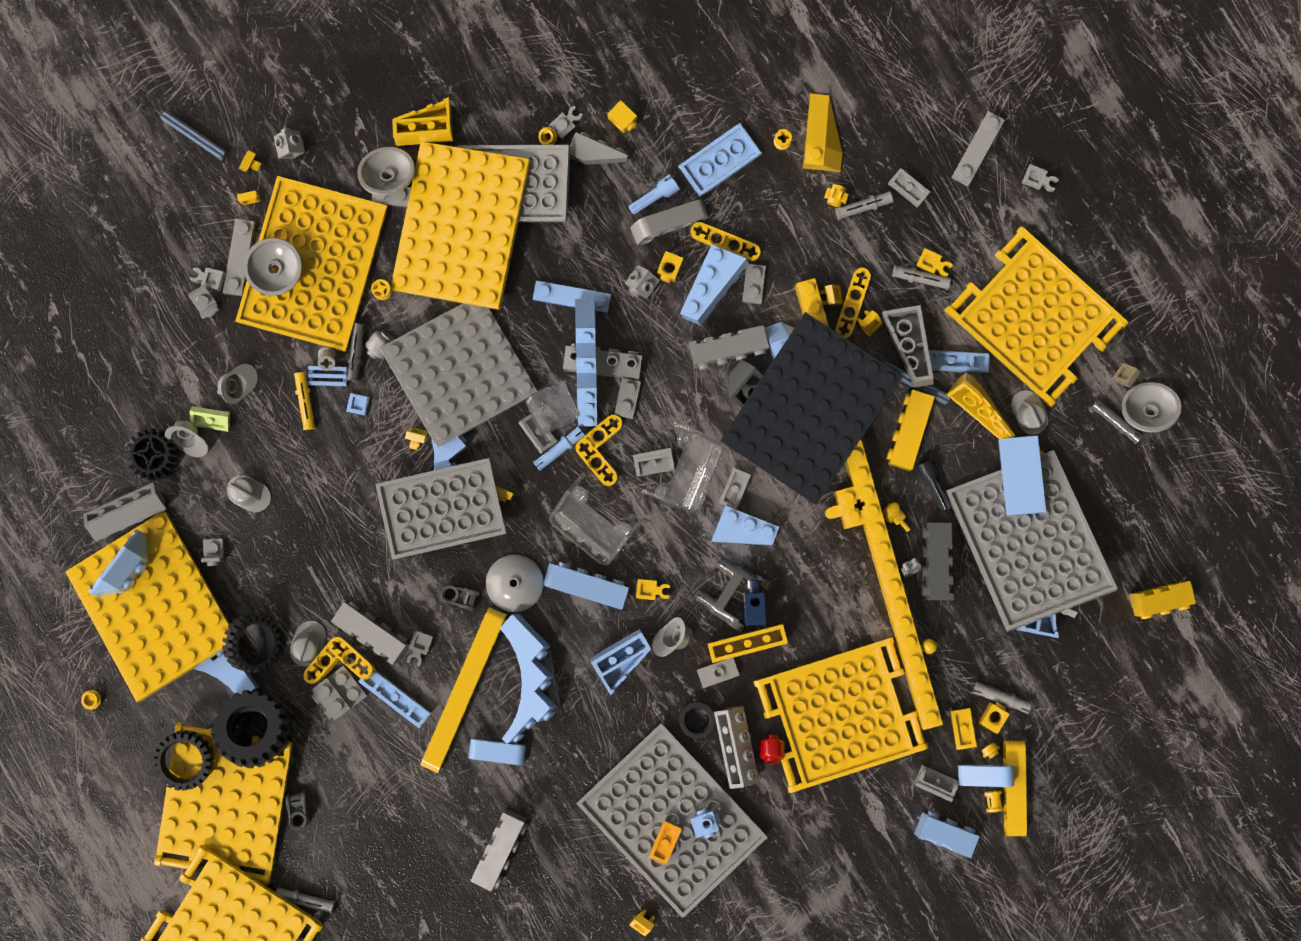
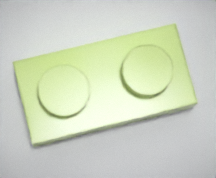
(210, 418)

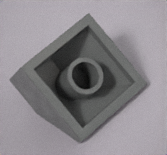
(742, 382)

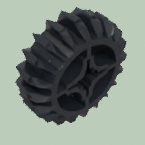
(152, 461)

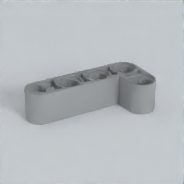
(663, 222)

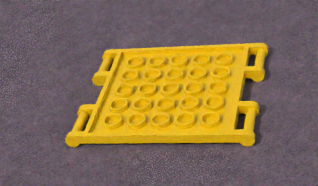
(1036, 316)
(841, 714)
(229, 813)
(231, 907)

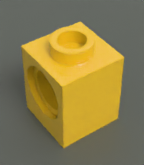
(622, 117)
(674, 260)
(986, 721)

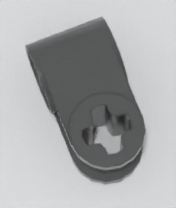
(461, 597)
(297, 808)

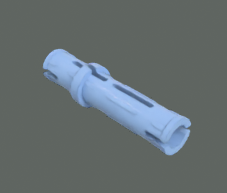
(559, 448)

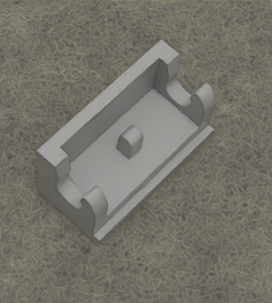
(653, 462)
(936, 783)

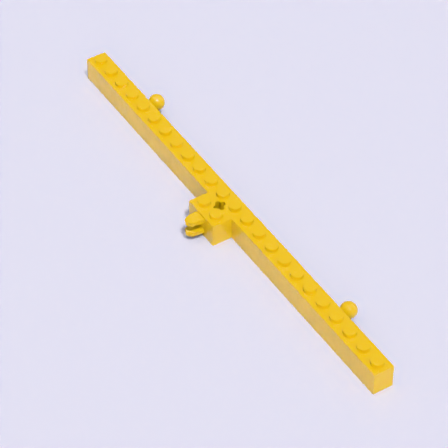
(881, 551)

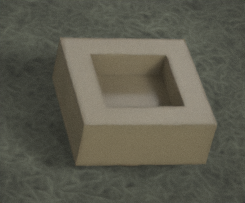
(1126, 375)

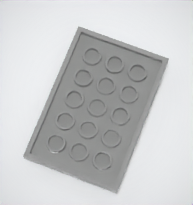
(547, 179)
(440, 508)

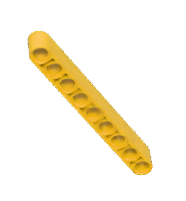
(463, 690)

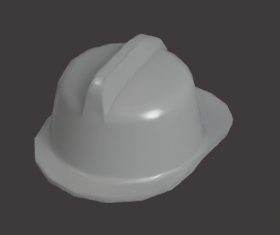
(237, 383)
(1029, 412)
(187, 438)
(248, 493)
(671, 637)
(307, 643)

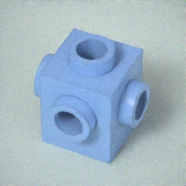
(705, 830)

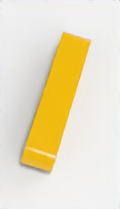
(1015, 797)

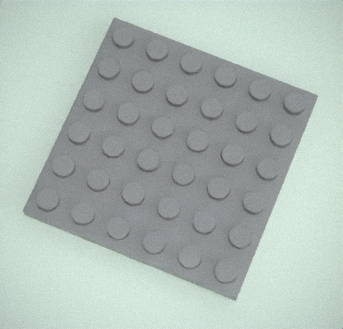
(458, 371)

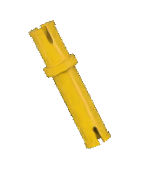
(300, 377)

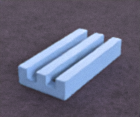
(322, 383)

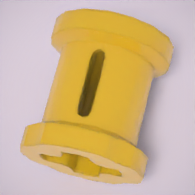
(787, 136)
(994, 801)

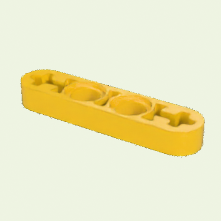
(726, 239)
(851, 303)

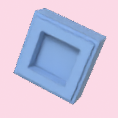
(358, 404)

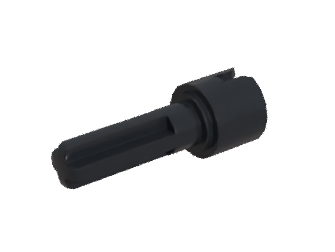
(928, 472)

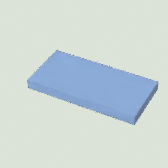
(720, 160)
(1022, 475)

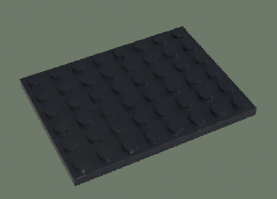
(811, 408)

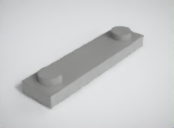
(977, 148)
(240, 245)

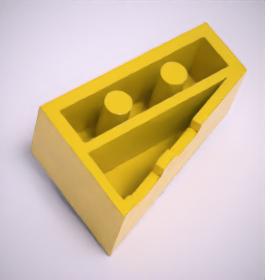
(426, 125)
(1162, 599)

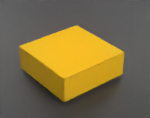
(248, 198)

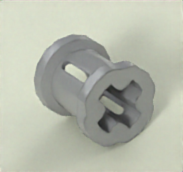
(326, 358)

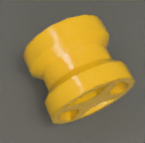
(380, 286)

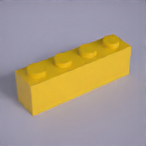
(911, 430)
(747, 643)

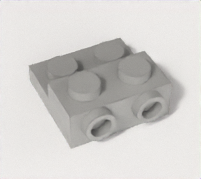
(338, 693)

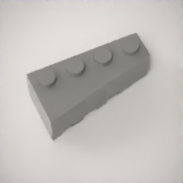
(498, 850)

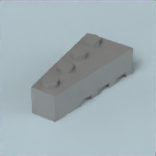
(910, 340)
(728, 347)
(370, 632)

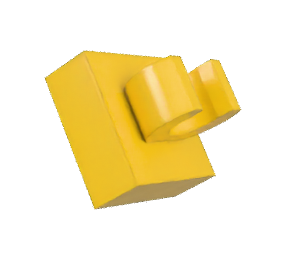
(249, 162)
(833, 295)
(870, 322)
(416, 436)
(641, 924)

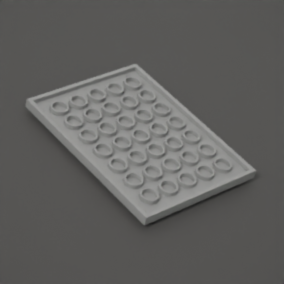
(1032, 560)
(667, 784)

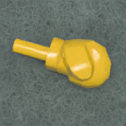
(894, 515)

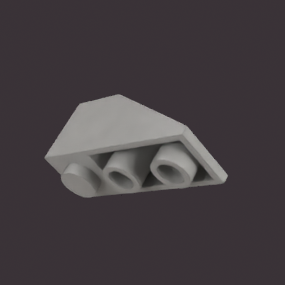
(589, 151)

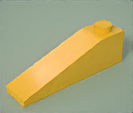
(822, 138)
(975, 400)

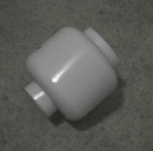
(376, 341)

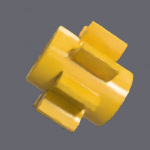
(836, 195)

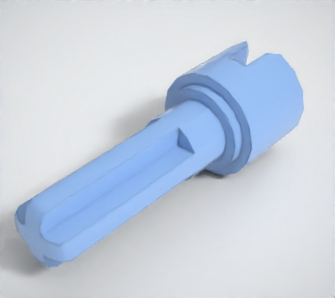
(665, 187)

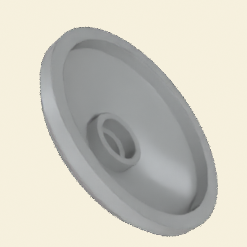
(384, 164)
(262, 259)
(1151, 399)
(528, 580)

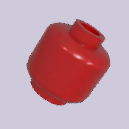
(772, 749)

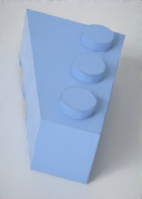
(743, 529)
(946, 834)

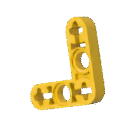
(594, 445)
(335, 656)

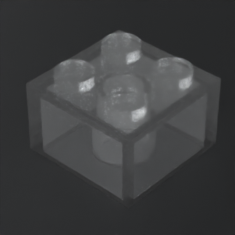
(552, 408)

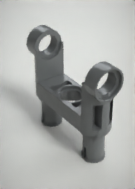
(717, 605)

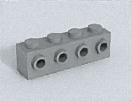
(608, 363)
(124, 511)
(736, 747)

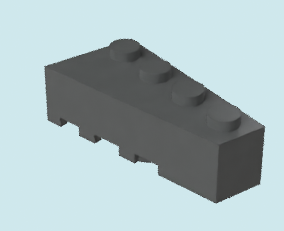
(937, 561)

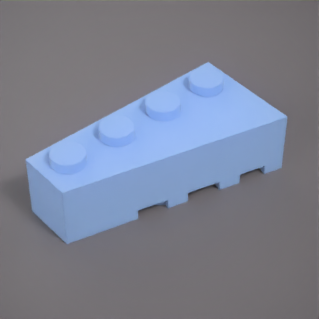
(715, 277)
(586, 586)

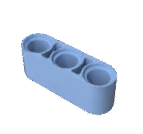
(497, 751)
(986, 775)

